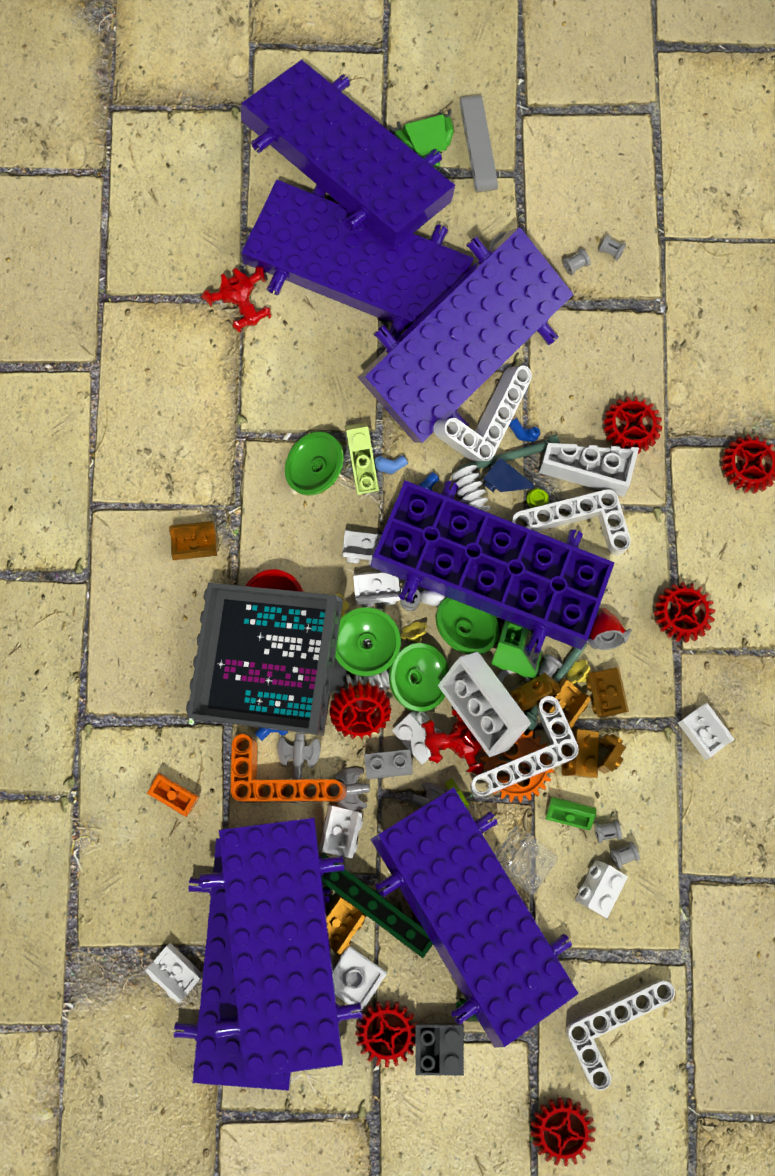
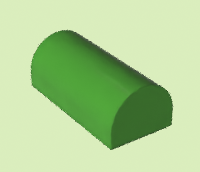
(570, 813)

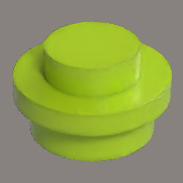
(537, 498)

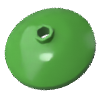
(306, 460)
(371, 625)
(478, 628)
(428, 670)

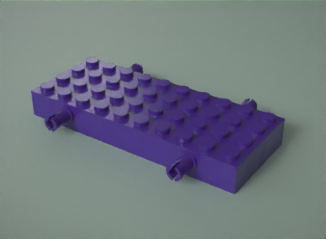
(347, 153)
(307, 244)
(466, 334)
(492, 565)
(475, 918)
(280, 948)
(220, 1059)

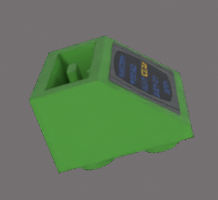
(513, 652)

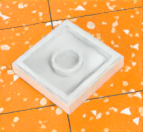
(356, 977)

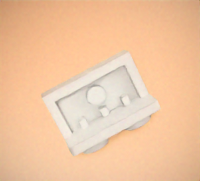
(359, 546)
(376, 588)
(706, 731)
(413, 736)
(341, 832)
(601, 888)
(174, 973)

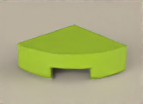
(451, 784)

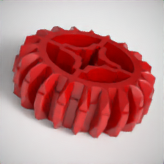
(620, 411)
(744, 458)
(679, 605)
(360, 699)
(393, 1054)
(560, 1142)

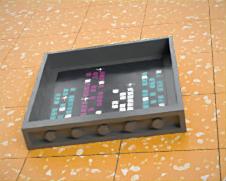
(265, 658)

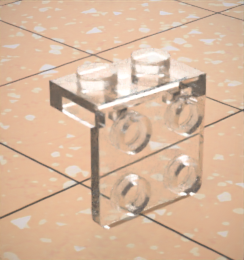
(525, 859)

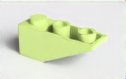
(361, 458)

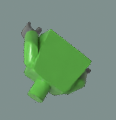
(426, 134)

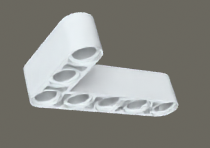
(490, 420)
(576, 514)
(533, 759)
(611, 1022)

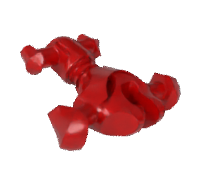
(237, 291)
(459, 740)

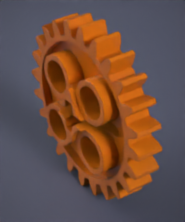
(525, 745)

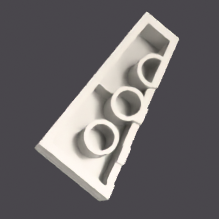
(591, 465)

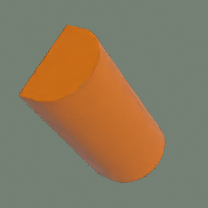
(173, 795)

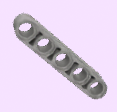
(478, 143)

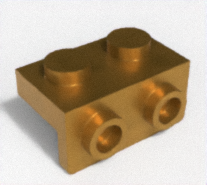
(193, 540)
(534, 691)
(607, 692)
(571, 701)
(613, 757)
(586, 761)
(342, 923)

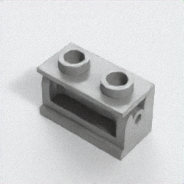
(388, 764)

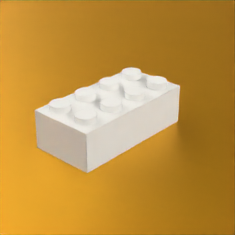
(484, 704)

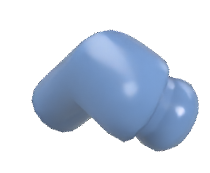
(389, 466)

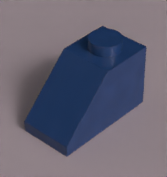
(504, 478)

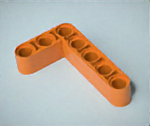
(277, 786)

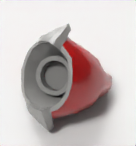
(605, 627)

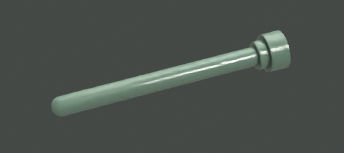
(515, 453)
(567, 665)

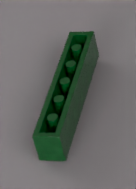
(378, 910)

